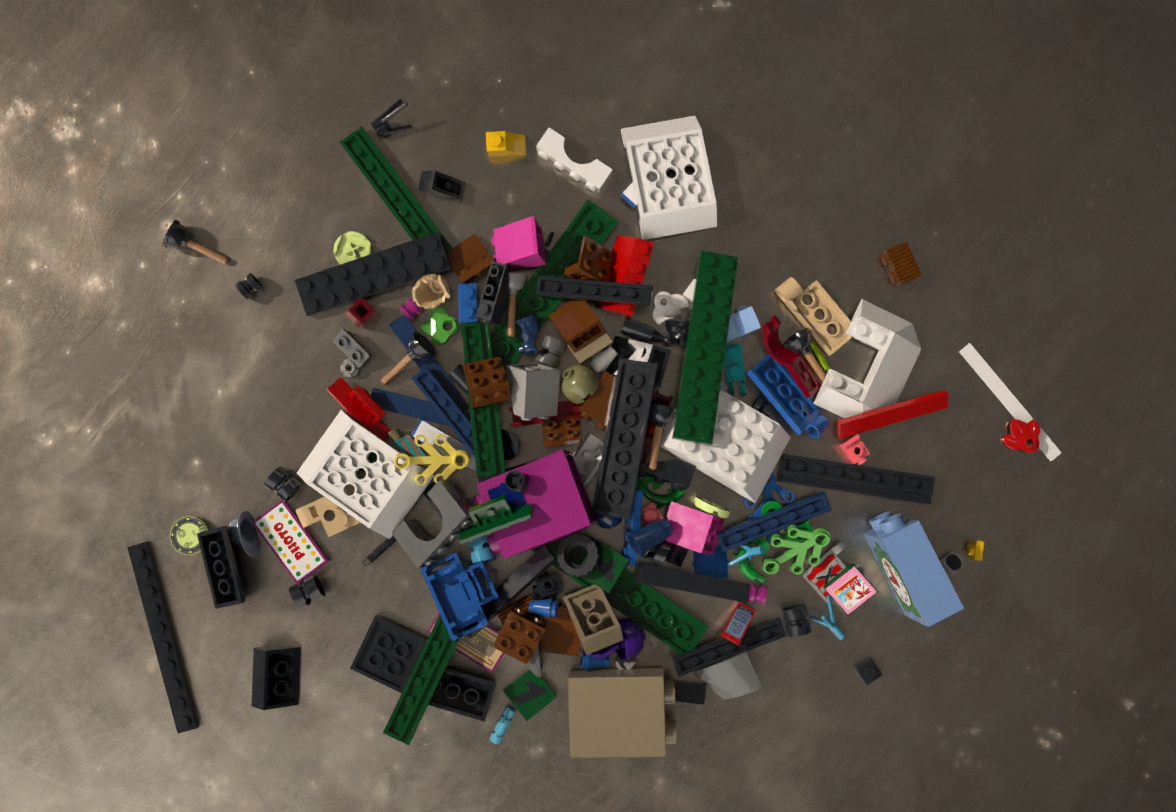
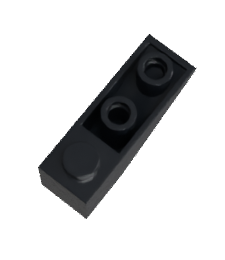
(495, 296)
(671, 472)

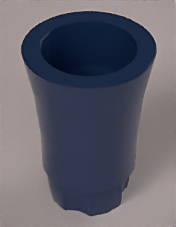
(649, 536)

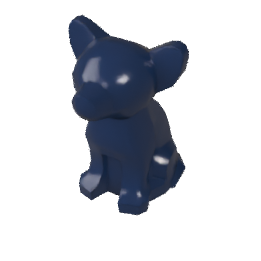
(529, 331)

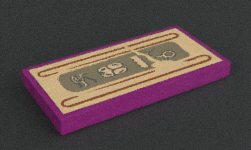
(479, 648)

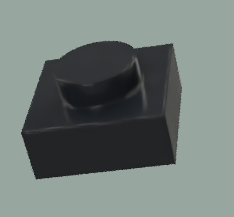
(676, 555)
(868, 671)

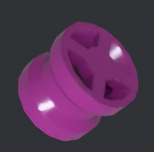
(410, 309)
(757, 594)

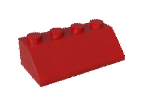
(628, 266)

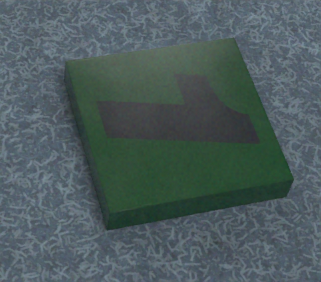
(609, 569)
(529, 694)

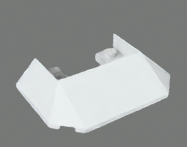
(889, 372)

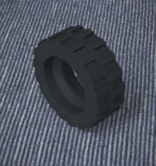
(568, 544)

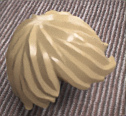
(431, 291)

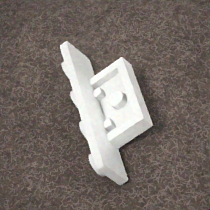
(588, 458)

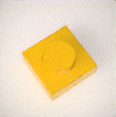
(975, 549)

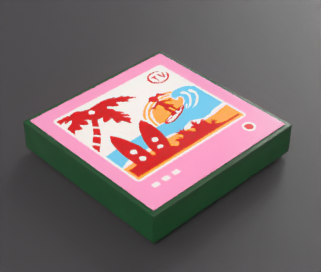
(850, 589)

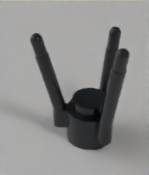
(381, 124)

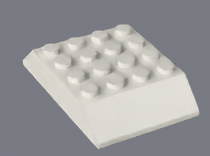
(742, 448)

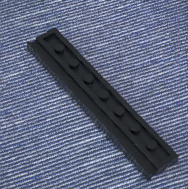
(856, 479)

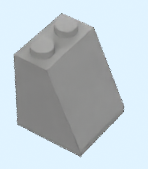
(533, 390)

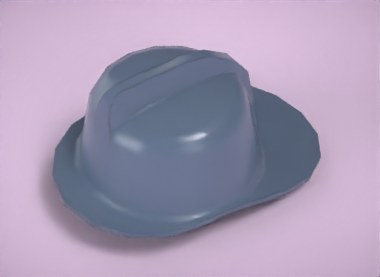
(244, 533)

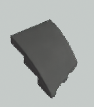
(730, 676)

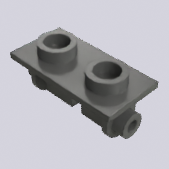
(351, 348)

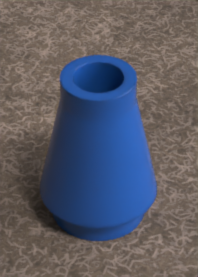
(544, 607)
(590, 663)

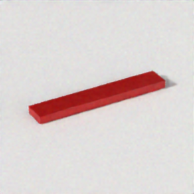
(892, 414)

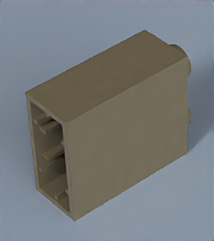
(620, 713)

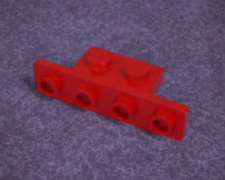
(360, 407)

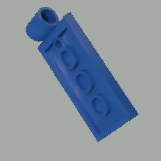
(787, 397)

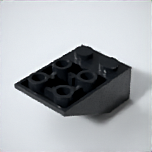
(639, 351)

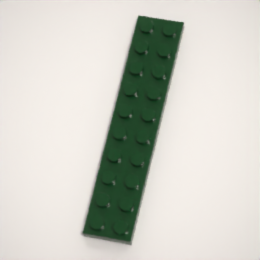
(589, 222)
(705, 348)
(644, 606)

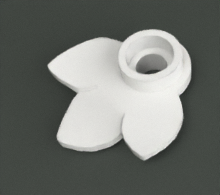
(670, 309)

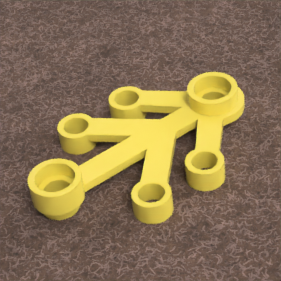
(435, 459)

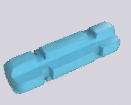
(502, 725)

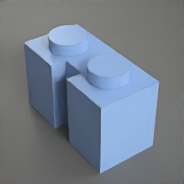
(742, 323)

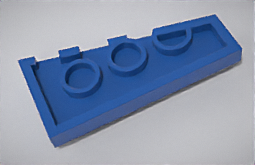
(631, 525)

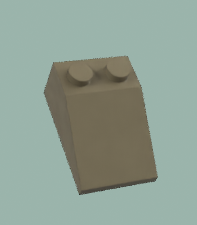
(593, 619)

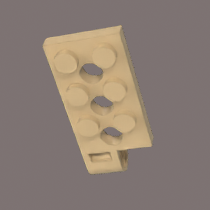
(792, 294)
(315, 512)

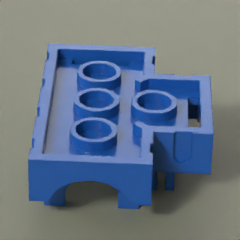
(459, 594)

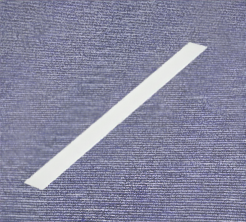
(1006, 397)

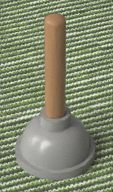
(516, 283)

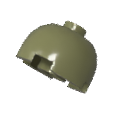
(579, 382)

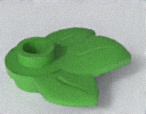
(437, 325)

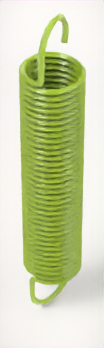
(819, 356)

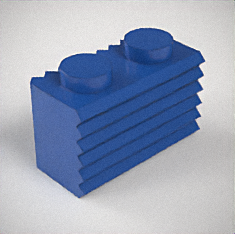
(468, 302)

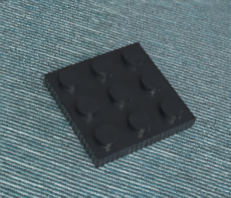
(388, 653)

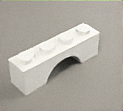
(593, 174)

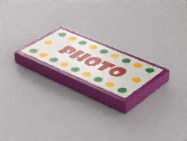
(290, 541)

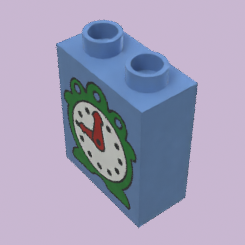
(912, 568)

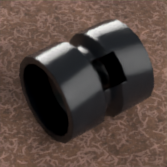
(283, 484)
(658, 553)
(308, 591)
(796, 613)

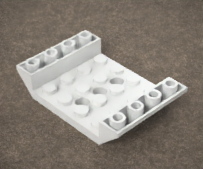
(675, 203)
(386, 491)

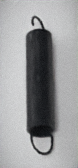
(380, 549)

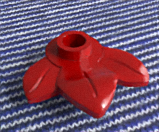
(1020, 434)

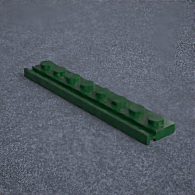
(390, 186)
(484, 419)
(421, 684)

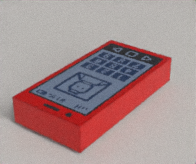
(738, 623)

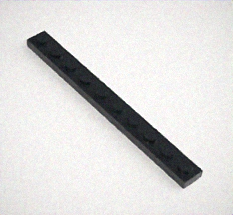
(163, 637)

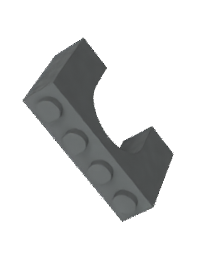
(455, 516)

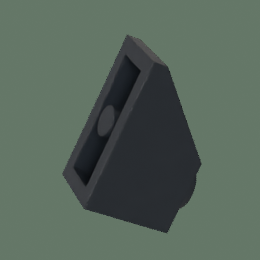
(441, 185)

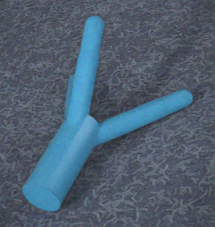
(750, 552)
(831, 624)

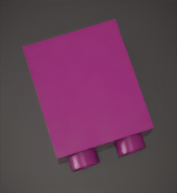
(557, 501)

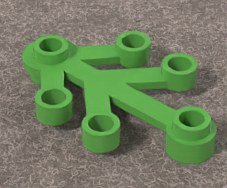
(797, 548)

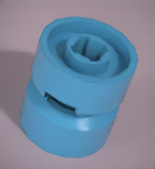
(481, 550)

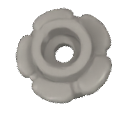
(349, 373)

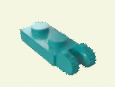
(734, 368)

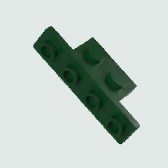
(493, 516)

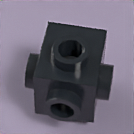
(552, 582)

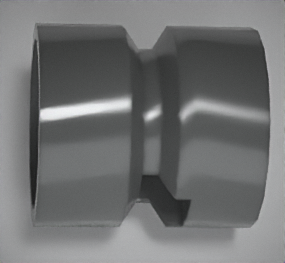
(551, 352)

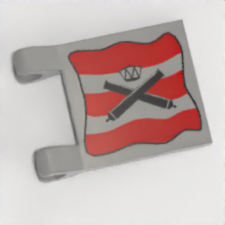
(827, 569)

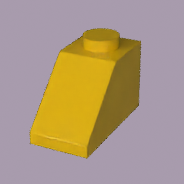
(505, 144)

